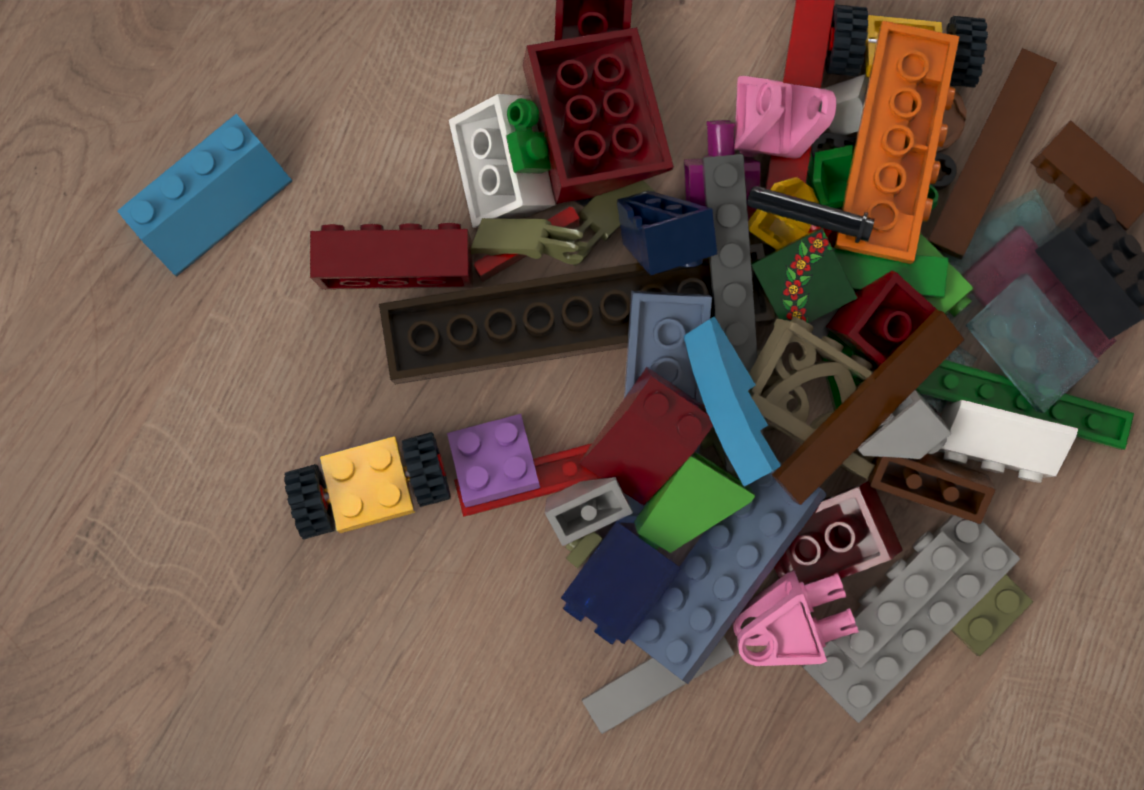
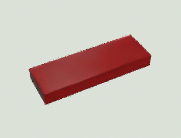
(492, 265)

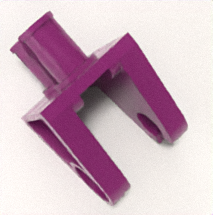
(720, 143)

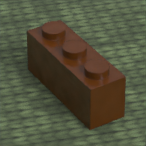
(1087, 171)
(935, 484)

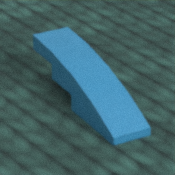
(726, 397)

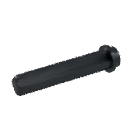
(811, 213)

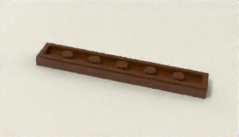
(991, 153)
(868, 407)

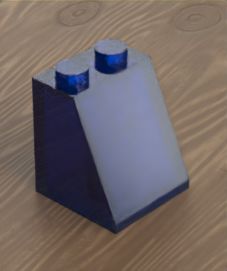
(619, 584)

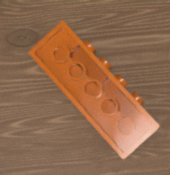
(900, 139)

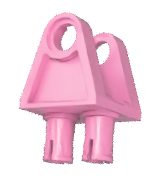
(780, 117)
(787, 625)

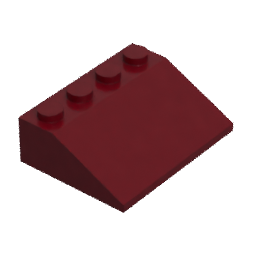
(596, 113)

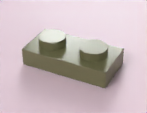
(992, 616)

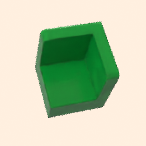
(832, 175)

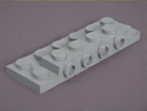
(911, 612)

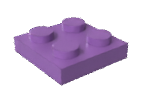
(493, 460)

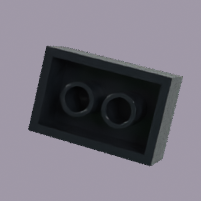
(1098, 266)

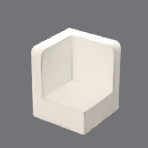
(849, 104)

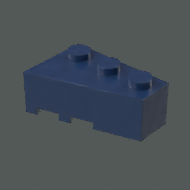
(666, 231)

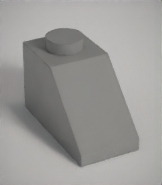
(908, 431)
(586, 508)

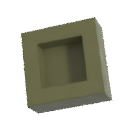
(581, 548)

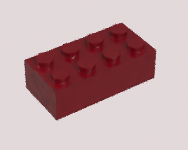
(391, 257)

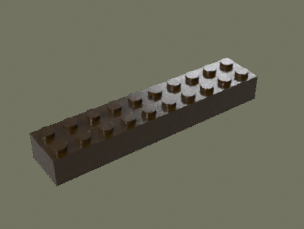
(532, 319)

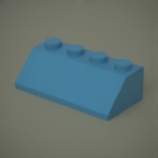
(205, 195)

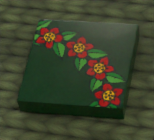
(804, 278)

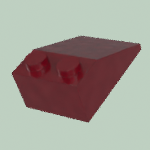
(648, 437)
(842, 537)

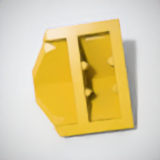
(779, 230)

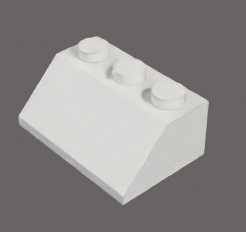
(486, 165)
(1005, 440)

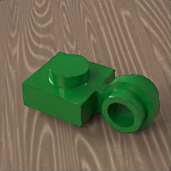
(526, 148)

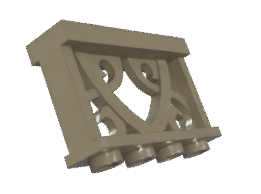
(774, 400)

